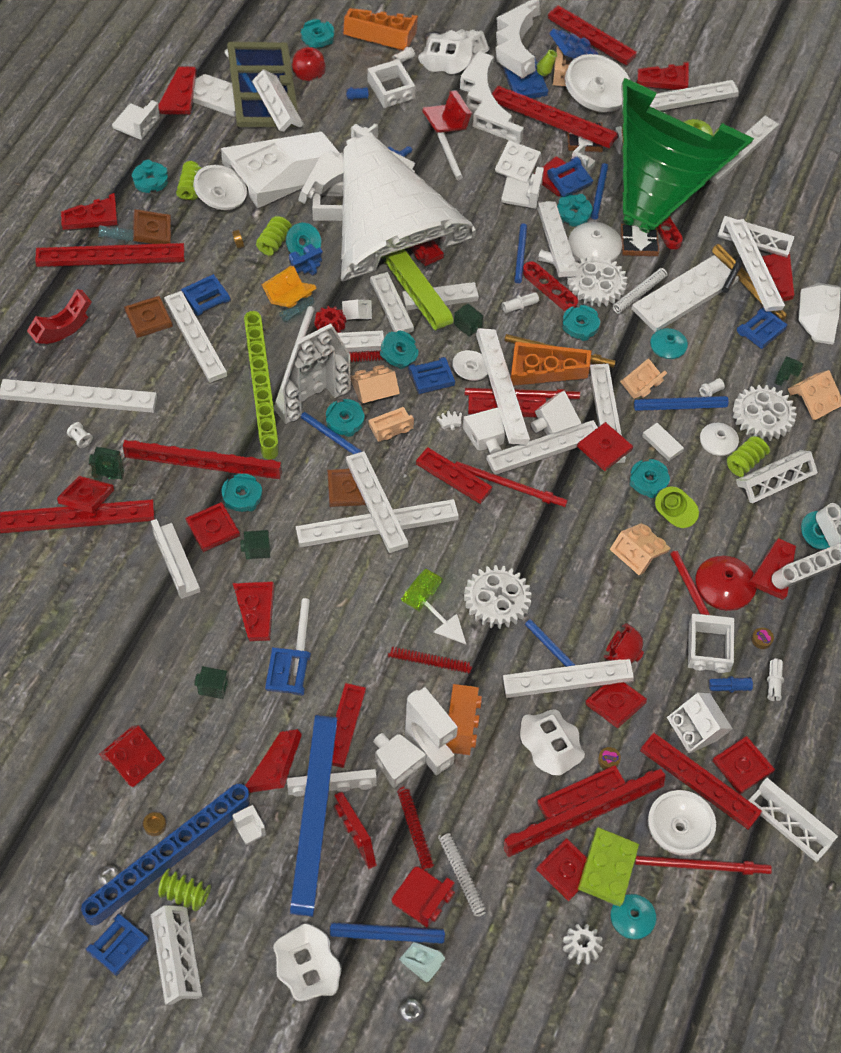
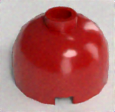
(308, 64)
(625, 645)

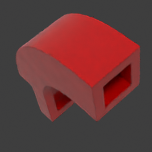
(65, 323)

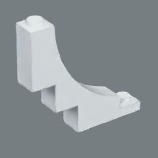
(510, 32)
(488, 113)
(329, 172)

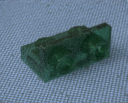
(106, 463)

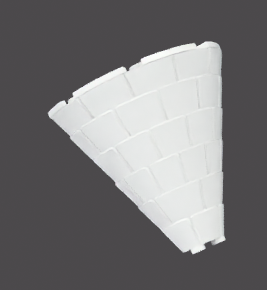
(389, 208)

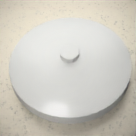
(596, 82)

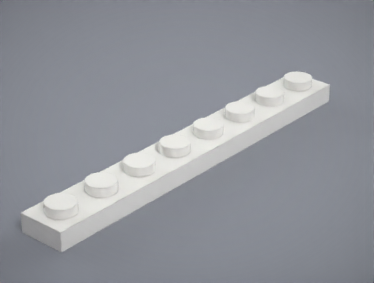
(502, 387)
(78, 395)
(364, 524)

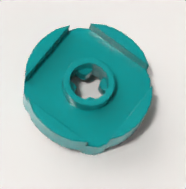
(323, 38)
(147, 169)
(576, 202)
(578, 330)
(392, 355)
(345, 426)
(649, 487)
(242, 502)

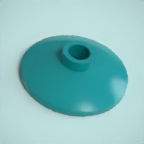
(305, 232)
(668, 343)
(809, 528)
(630, 926)

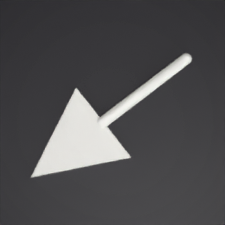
(450, 628)

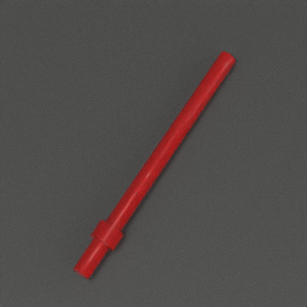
(525, 393)
(547, 496)
(746, 867)

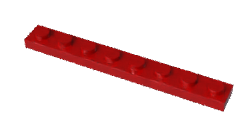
(555, 117)
(110, 254)
(202, 459)
(71, 517)
(583, 813)

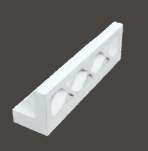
(276, 100)
(763, 235)
(773, 470)
(175, 559)
(796, 813)
(170, 952)

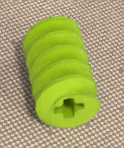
(185, 188)
(273, 235)
(747, 456)
(183, 891)

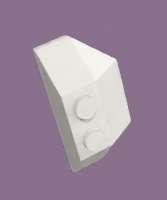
(820, 311)

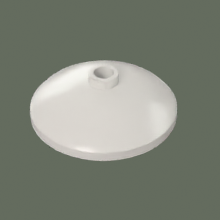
(220, 187)
(595, 239)
(683, 810)

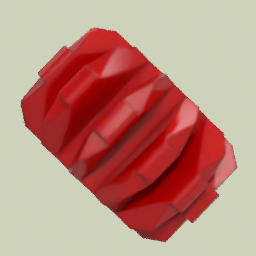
(330, 316)

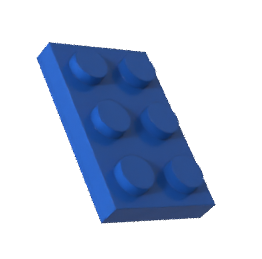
(571, 44)
(529, 86)

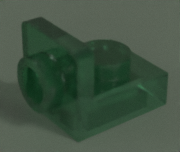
(789, 367)

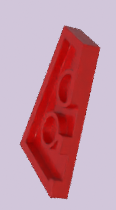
(669, 78)
(180, 92)
(93, 215)
(781, 273)
(778, 556)
(256, 608)
(276, 763)
(356, 829)

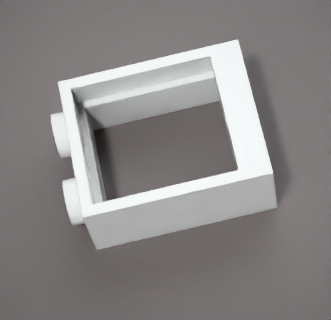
(387, 72)
(328, 212)
(714, 625)

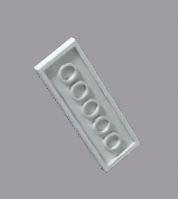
(683, 294)

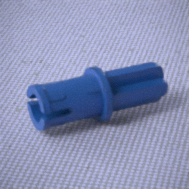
(731, 684)

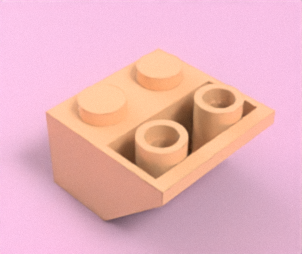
(375, 384)

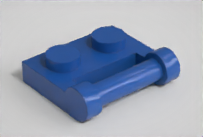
(572, 182)
(202, 290)
(764, 332)
(432, 379)
(280, 671)
(122, 949)

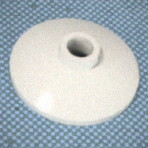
(470, 365)
(716, 444)

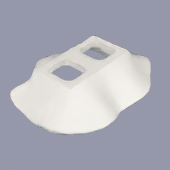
(447, 62)
(540, 743)
(321, 960)

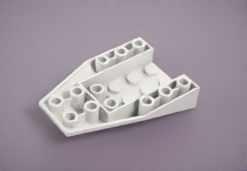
(276, 165)
(315, 364)

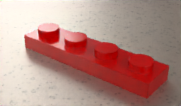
(480, 403)
(454, 475)
(347, 719)
(580, 792)

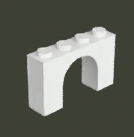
(430, 729)

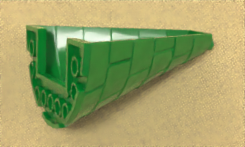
(666, 158)

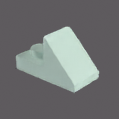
(422, 960)

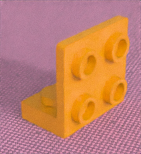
(287, 288)

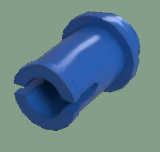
(357, 93)

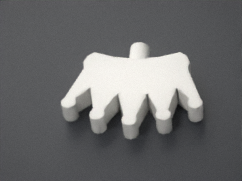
(450, 421)

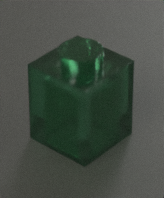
(468, 319)
(256, 544)
(211, 682)

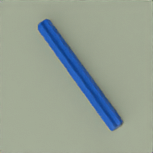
(681, 403)
(387, 933)

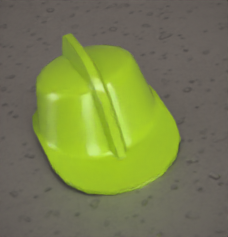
(677, 507)

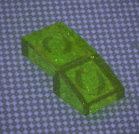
(421, 589)

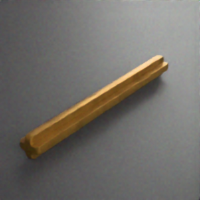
(743, 276)

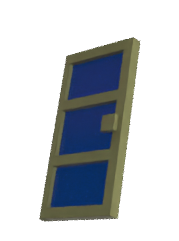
(245, 63)

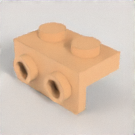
(642, 379)
(391, 424)

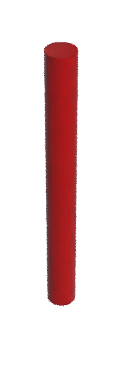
(689, 583)

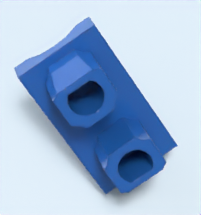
(307, 262)

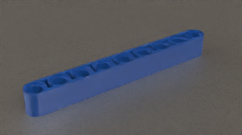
(313, 816)
(162, 863)

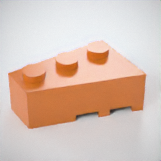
(462, 712)

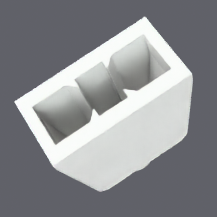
(555, 415)
(485, 430)
(397, 758)

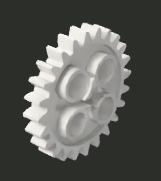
(598, 281)
(764, 412)
(505, 582)

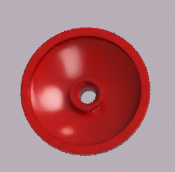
(724, 591)

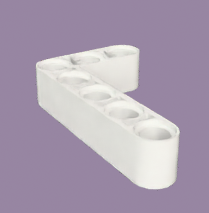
(830, 523)

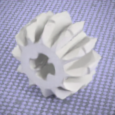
(586, 953)

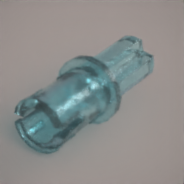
(116, 233)
(290, 312)

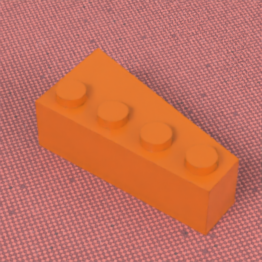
(380, 27)
(548, 364)

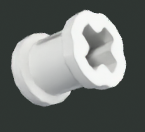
(79, 435)

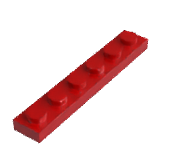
(595, 36)
(701, 781)

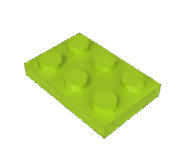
(608, 866)

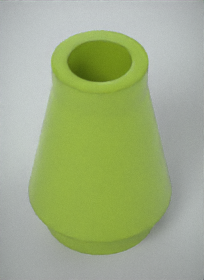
(546, 64)

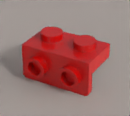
(427, 252)

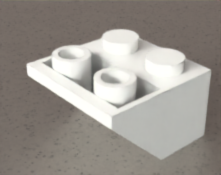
(699, 722)

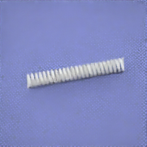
(641, 291)
(463, 873)

